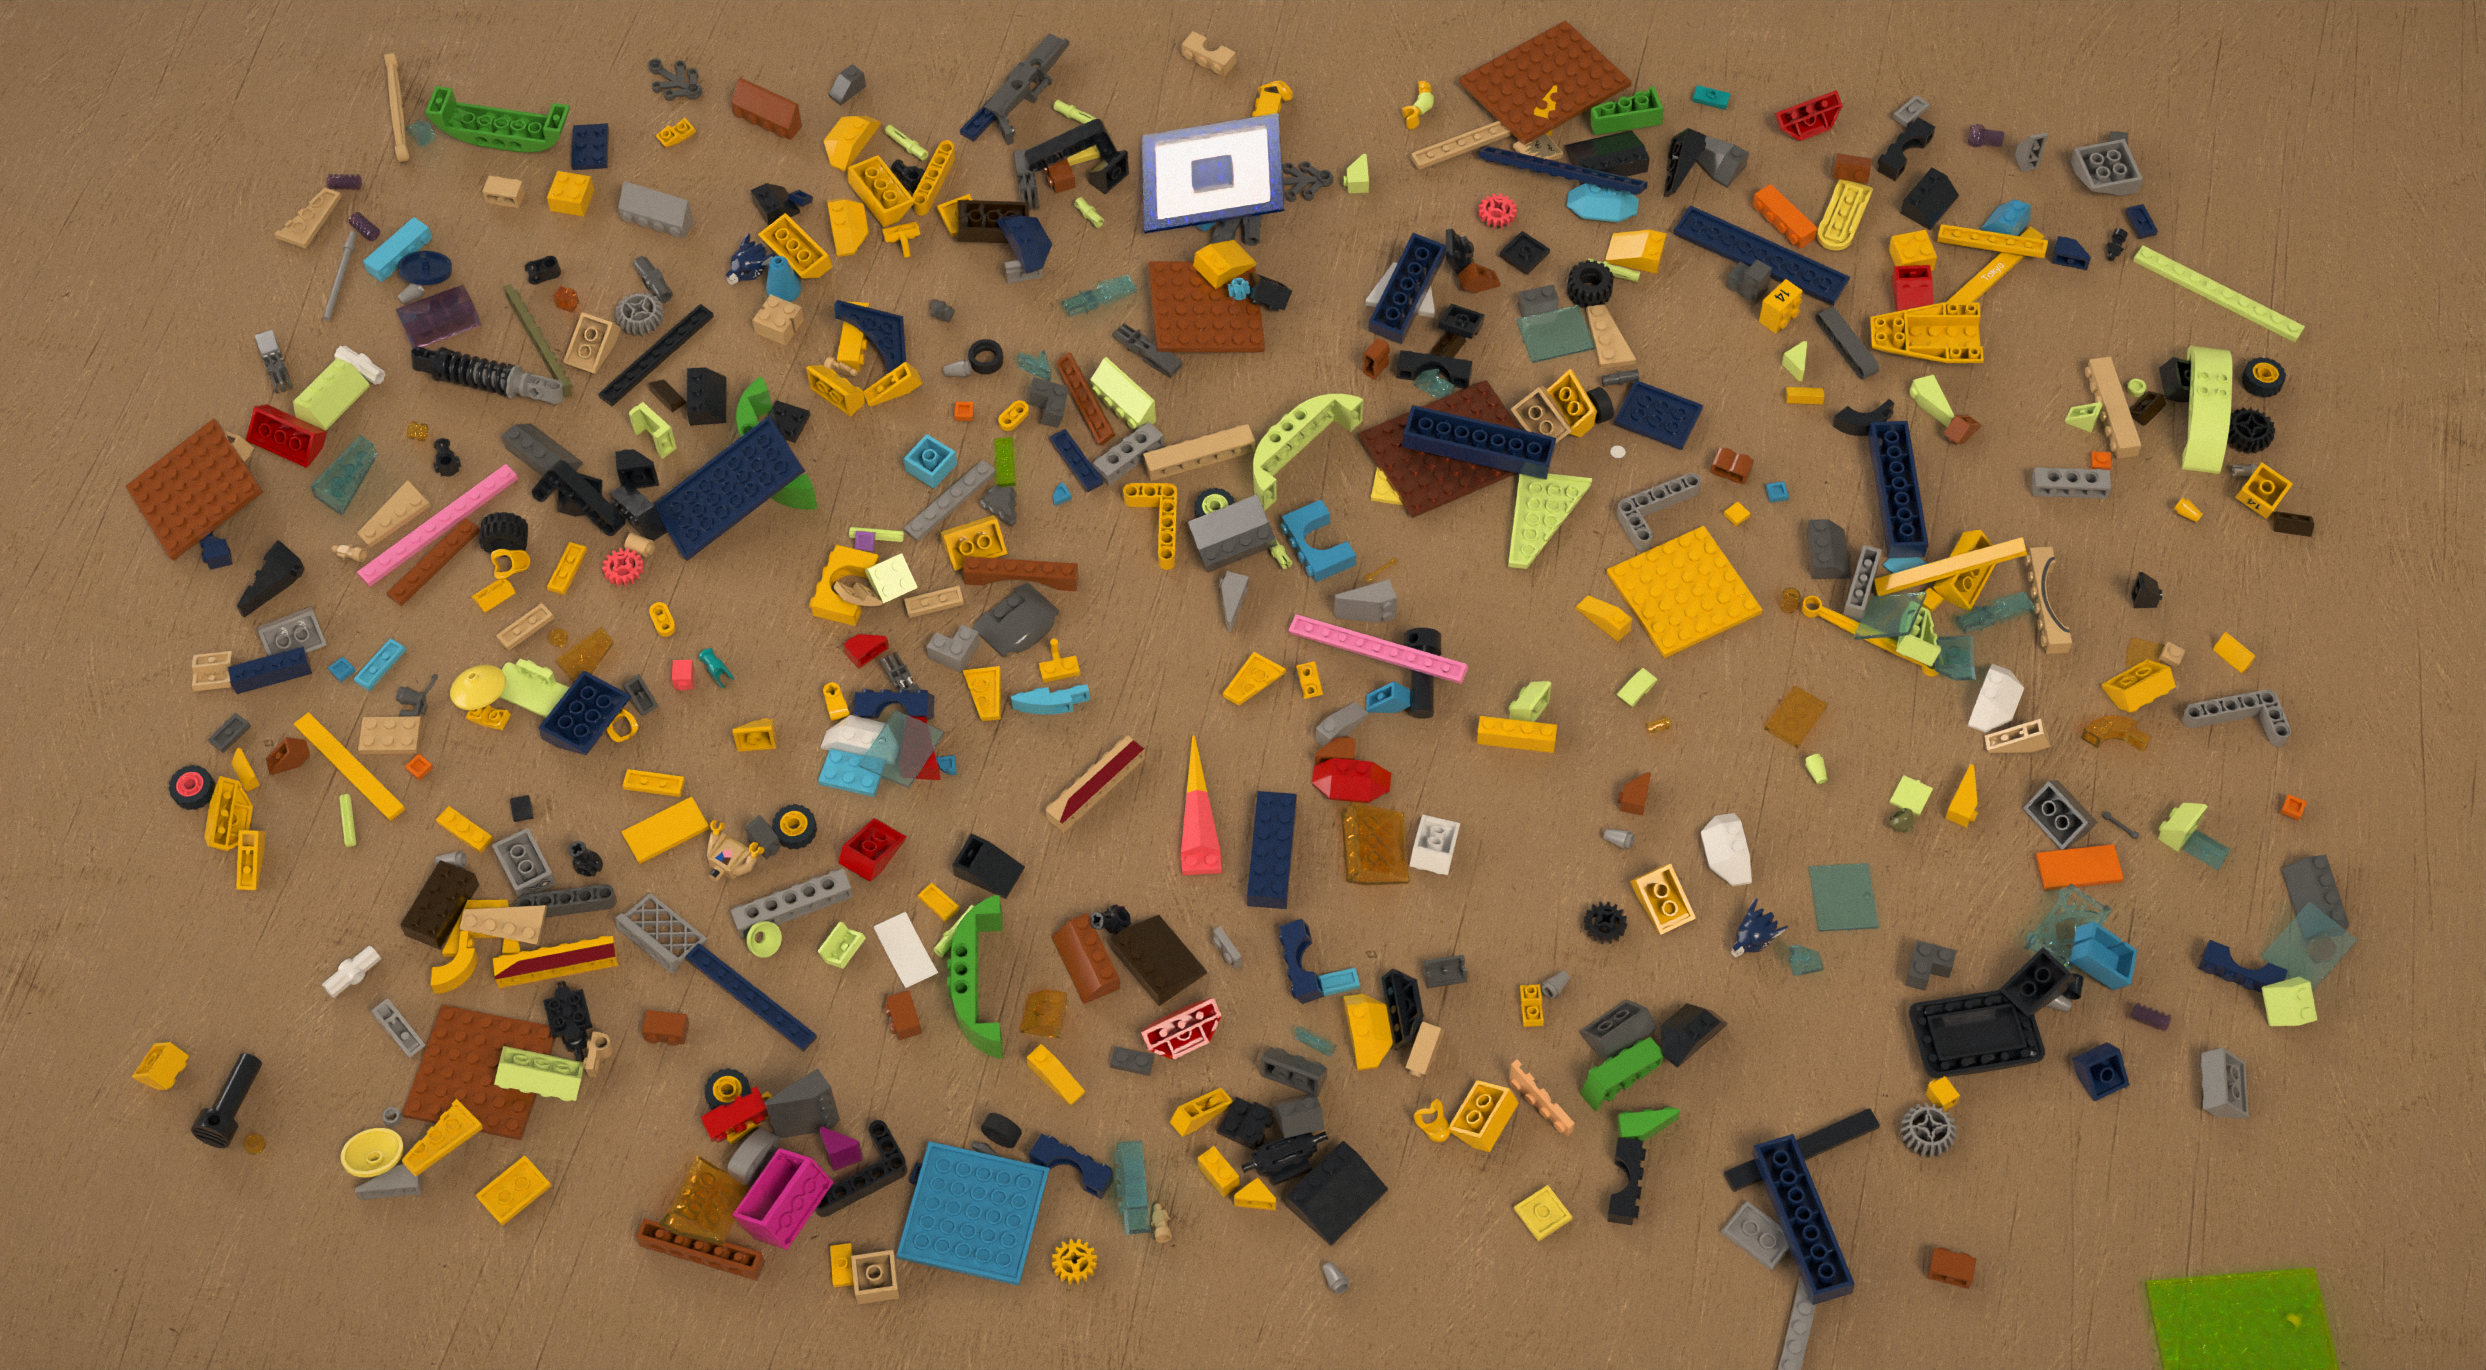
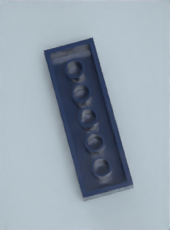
(1407, 288)
(1272, 850)

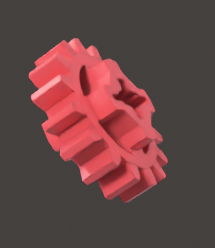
(1497, 210)
(623, 567)

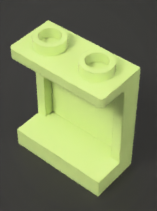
(645, 419)

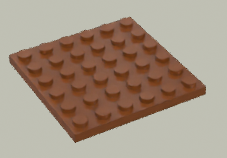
(1197, 316)
(194, 489)
(464, 1064)

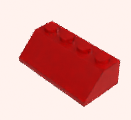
(285, 435)

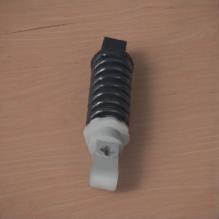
(486, 376)

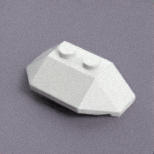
(1996, 700)
(852, 735)
(1727, 849)

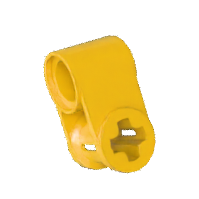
(835, 703)

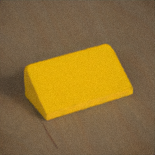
(1804, 395)
(493, 594)
(2234, 653)
(244, 771)

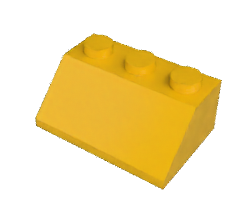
(835, 389)
(1573, 403)
(974, 539)
(2139, 685)
(1483, 1115)

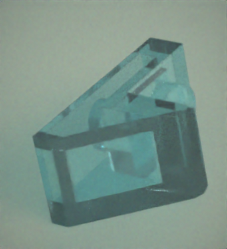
(422, 132)
(1038, 367)
(1431, 383)
(1804, 960)

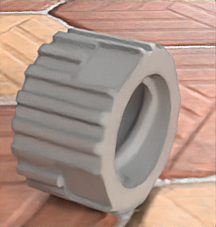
(390, 1111)

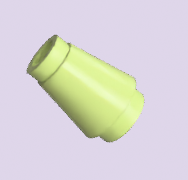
(1816, 767)

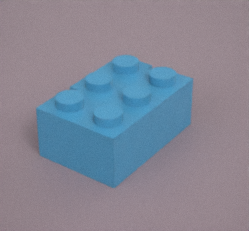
(2103, 955)

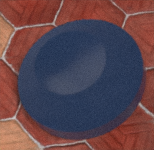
(425, 267)

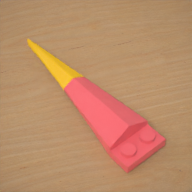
(1199, 842)

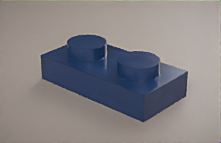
(2141, 221)

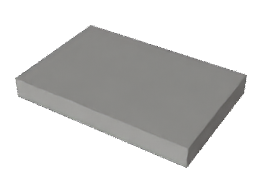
(1757, 1235)

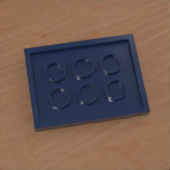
(1658, 414)

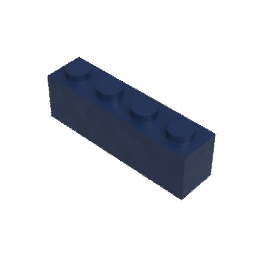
(270, 670)

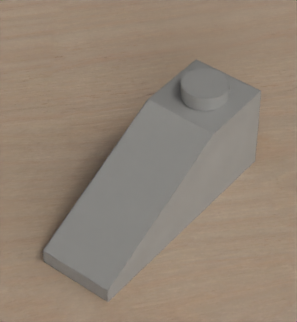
(2030, 152)
(1233, 592)
(1340, 723)
(397, 1028)
(393, 1183)

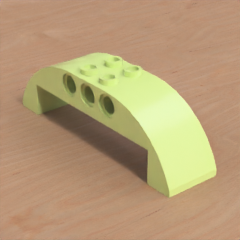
(2208, 408)
(1295, 432)

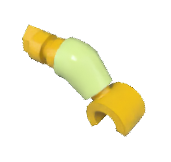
(1421, 106)

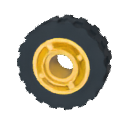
(2263, 377)
(791, 816)
(723, 1081)

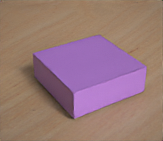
(865, 540)

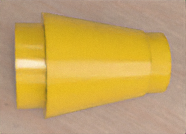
(2188, 510)

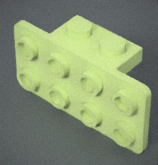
(532, 687)

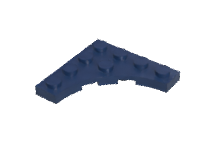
(881, 327)

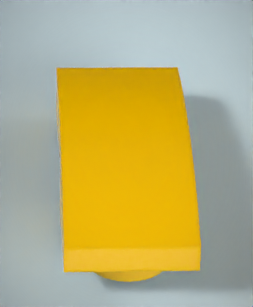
(676, 134)
(489, 717)
(1531, 1005)

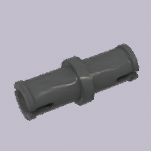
(1620, 377)

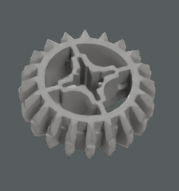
(638, 308)
(1942, 1126)

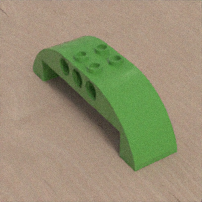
(496, 126)
(757, 402)
(964, 975)

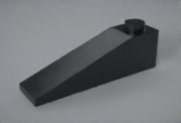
(276, 575)

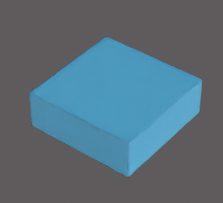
(1777, 492)
(341, 669)

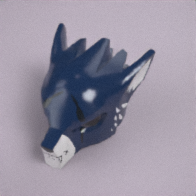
(746, 258)
(1756, 930)

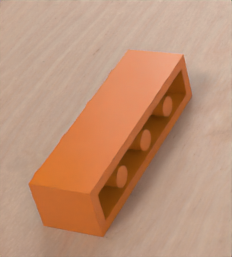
(1784, 216)

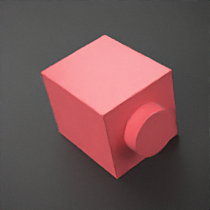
(683, 674)

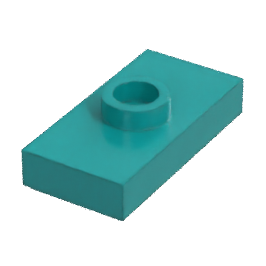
(1711, 97)

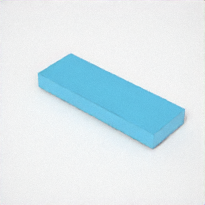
(379, 664)

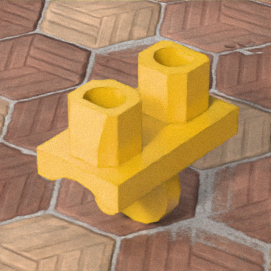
(1310, 679)

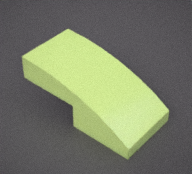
(1637, 686)

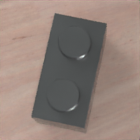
(1538, 300)

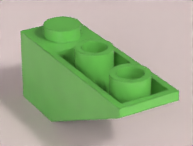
(1645, 1123)

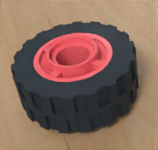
(184, 780)

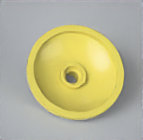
(477, 687)
(372, 1152)

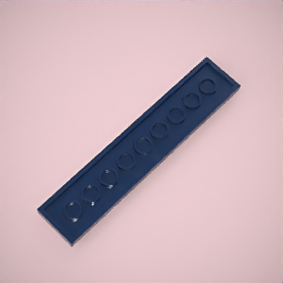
(1747, 247)

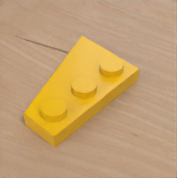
(1252, 678)

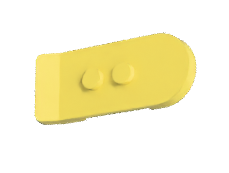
(1843, 214)

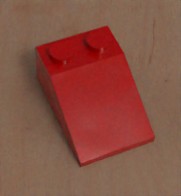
(871, 849)

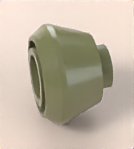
(1902, 820)

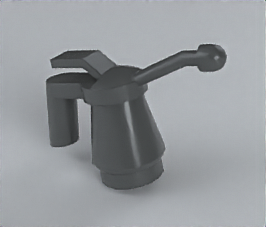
(412, 697)

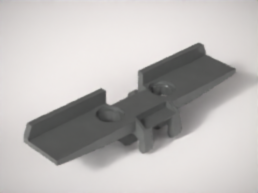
(1020, 77)

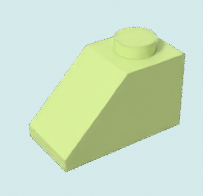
(1357, 176)

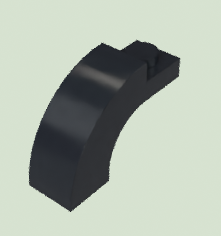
(1858, 423)

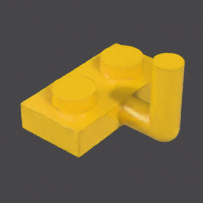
(902, 233)
(1059, 667)

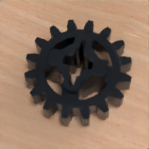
(1605, 922)

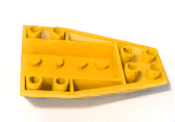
(1931, 333)

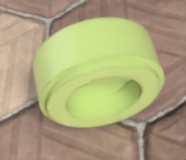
(2136, 387)

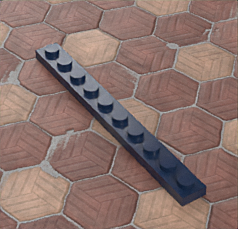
(1565, 170)

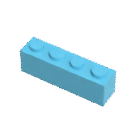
(405, 241)

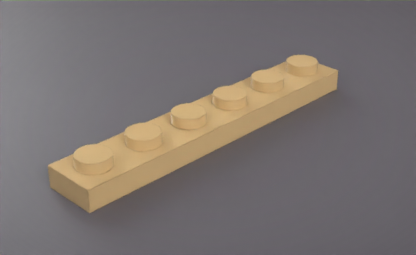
(1459, 145)

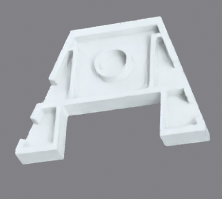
(1372, 300)

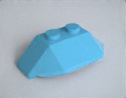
(1602, 203)

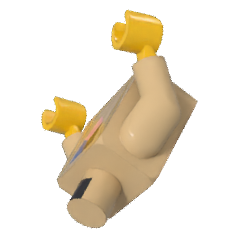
(729, 856)

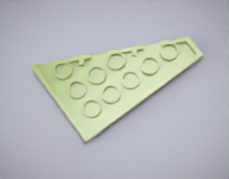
(1540, 512)

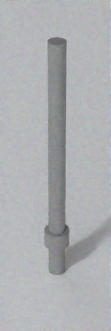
(348, 248)

